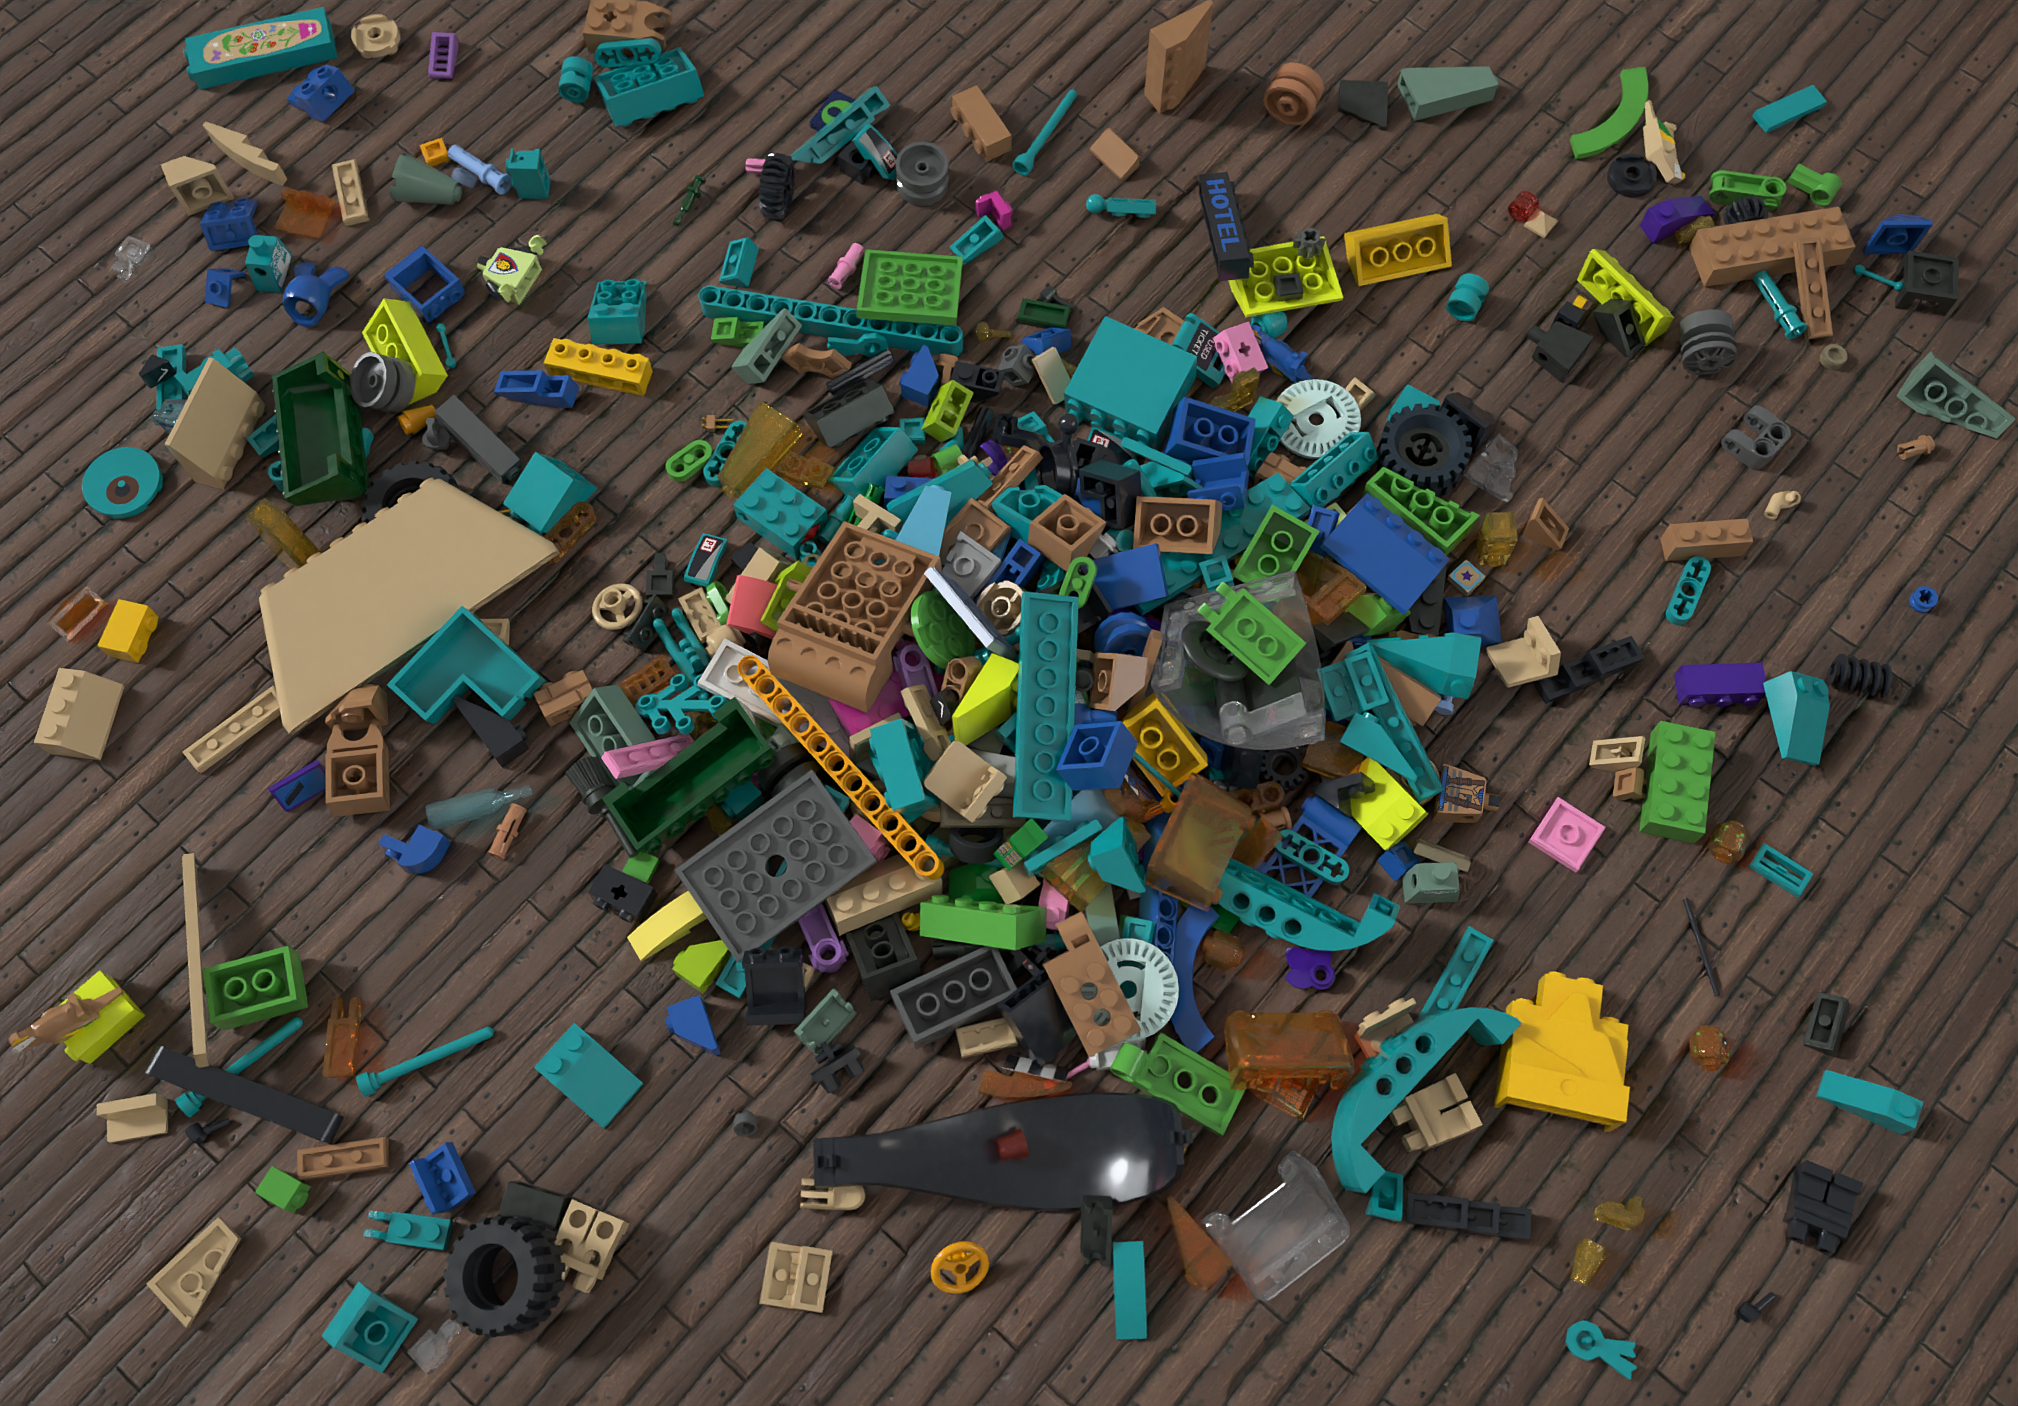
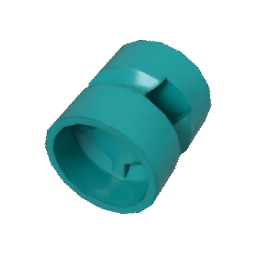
(575, 79)
(1467, 297)

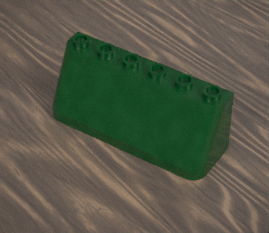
(319, 433)
(692, 779)

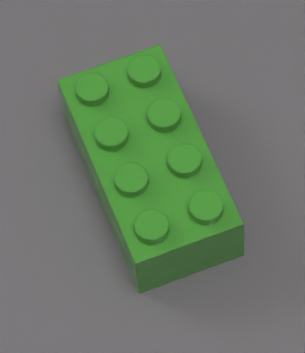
(1677, 782)

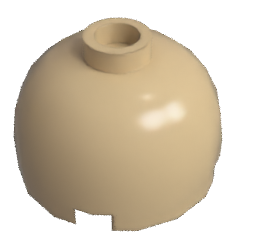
(1002, 606)

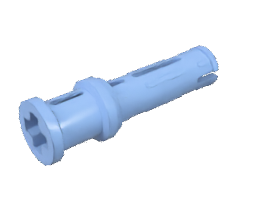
(487, 173)

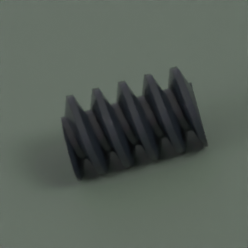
(1860, 673)

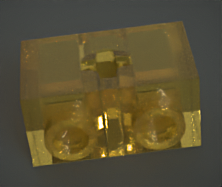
(1496, 538)

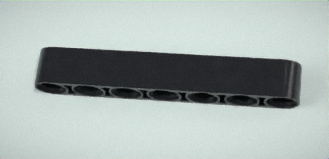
(244, 1095)

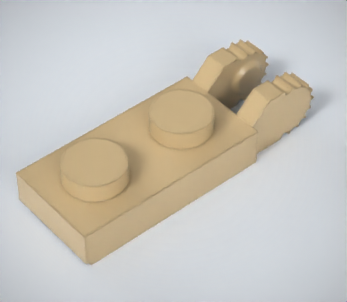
(933, 734)

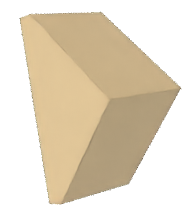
(1617, 753)

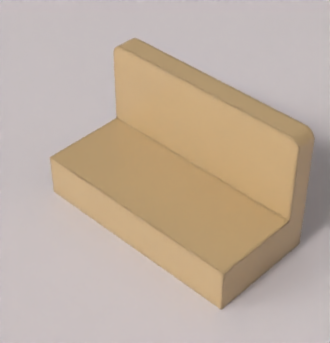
(135, 1117)

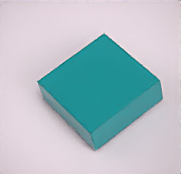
(912, 428)

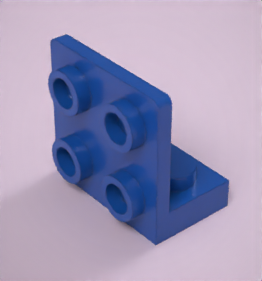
(229, 223)

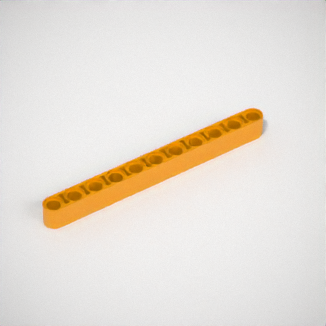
(847, 775)

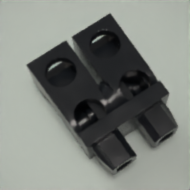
(1820, 1206)

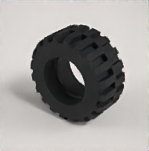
(398, 482)
(471, 1275)

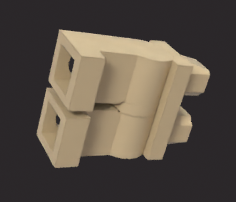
(1425, 1119)
(588, 1243)

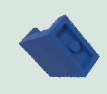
(1222, 480)

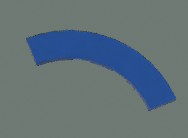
(1186, 1016)

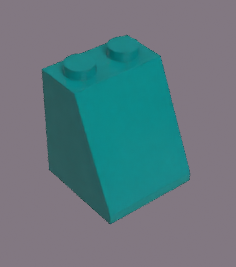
(546, 492)

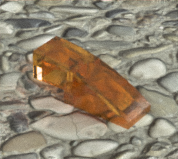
(1020, 1086)

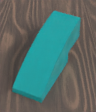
(1129, 1290)

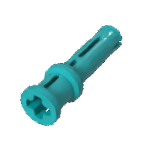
(1784, 313)

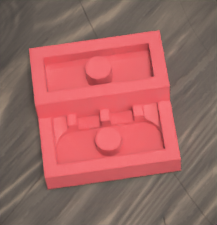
(749, 604)

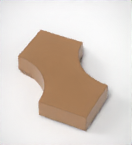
(825, 362)

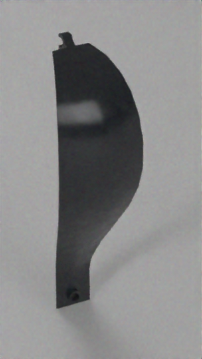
(1075, 1145)

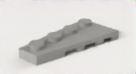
(970, 565)

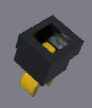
(1570, 313)

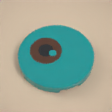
(122, 482)

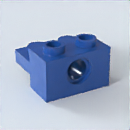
(309, 94)

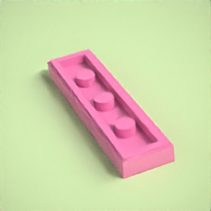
(644, 756)

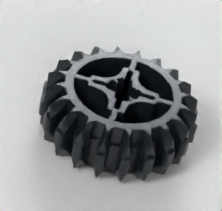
(776, 186)

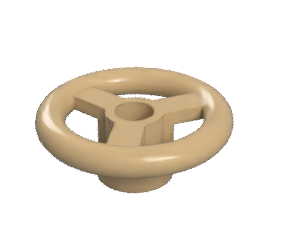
(614, 601)

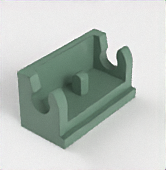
(825, 1022)

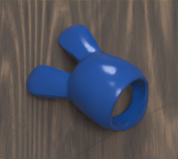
(311, 290)

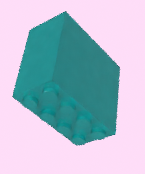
(1130, 383)

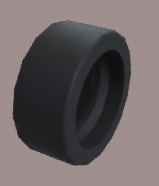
(975, 852)

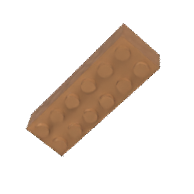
(1745, 248)

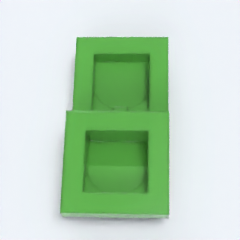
(734, 333)

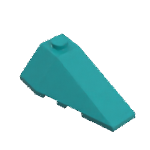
(1440, 663)

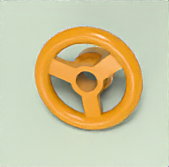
(958, 1261)

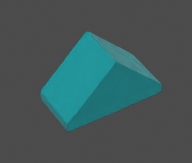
(1410, 397)

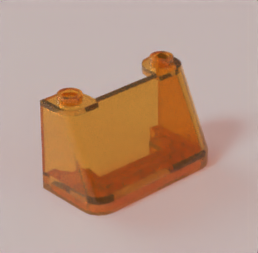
(1198, 843)
(1287, 1048)

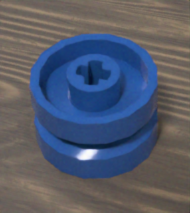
(1122, 635)

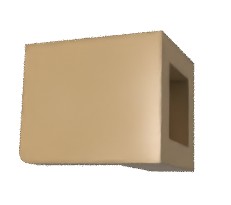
(1013, 883)

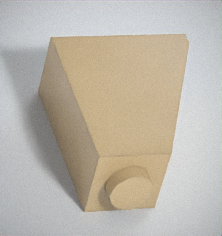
(763, 566)

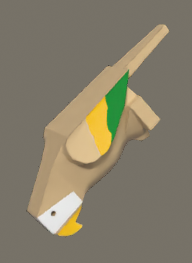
(1661, 147)

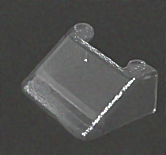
(1283, 1231)

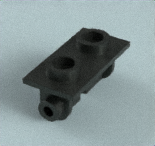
(643, 630)

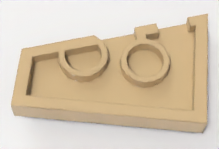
(194, 1271)

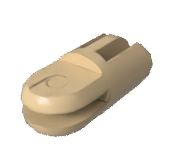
(838, 1197)

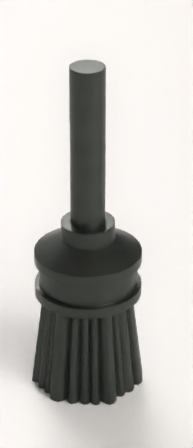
(593, 785)

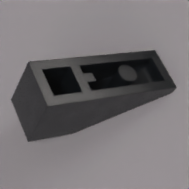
(495, 731)

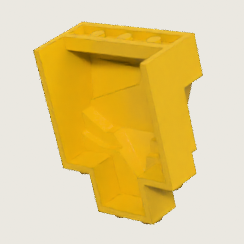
(1565, 1055)

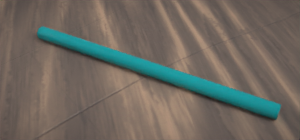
(1156, 774)

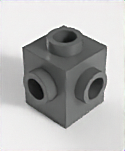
(1018, 365)

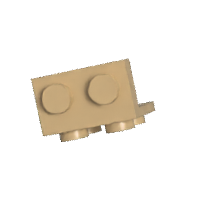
(964, 781)

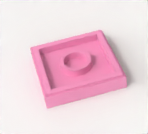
(1566, 834)

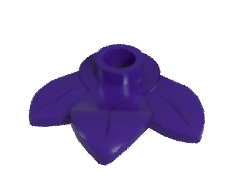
(997, 455)
(1305, 966)

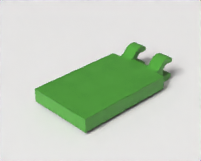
(1252, 633)

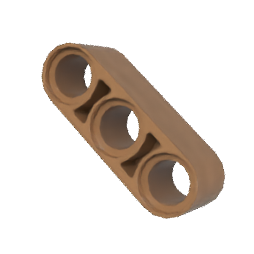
(960, 680)

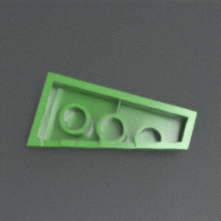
(1437, 520)

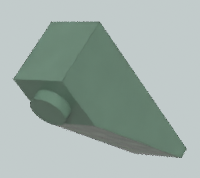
(766, 348)

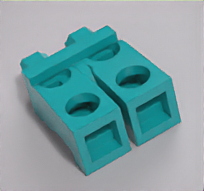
(231, 360)

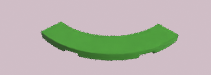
(1621, 122)

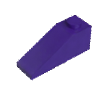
(1671, 215)

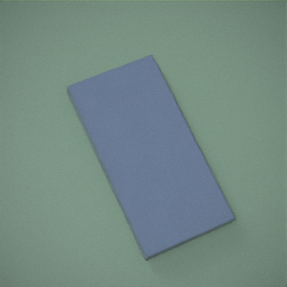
(971, 614)

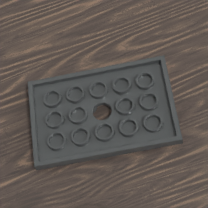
(731, 872)

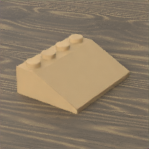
(214, 425)

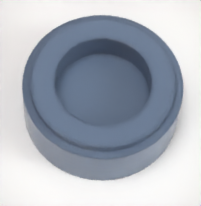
(464, 177)

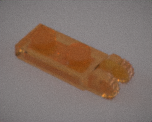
(342, 1040)

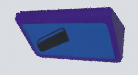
(300, 786)

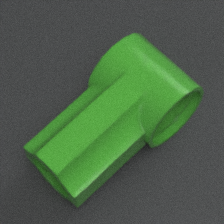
(1820, 187)

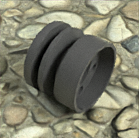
(1707, 342)

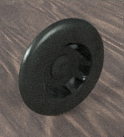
(1210, 654)

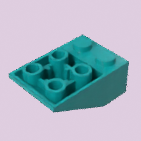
(618, 312)

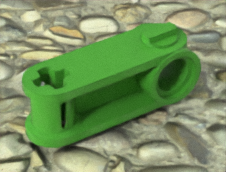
(1742, 184)

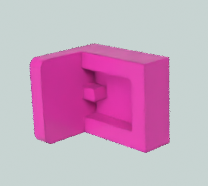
(994, 204)

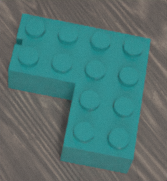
(461, 658)

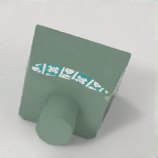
(1434, 883)

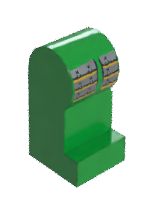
(1021, 844)

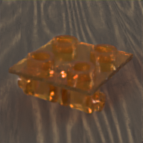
(305, 213)

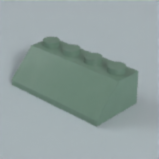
(610, 723)

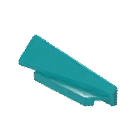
(842, 128)

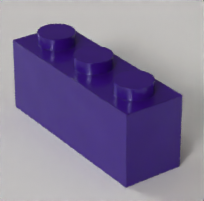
(1720, 684)

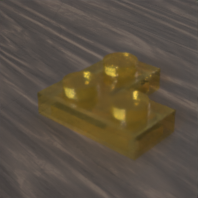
(1242, 391)

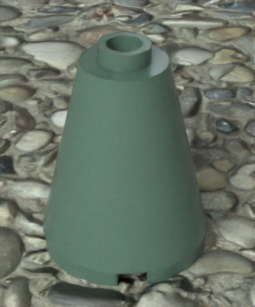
(422, 183)

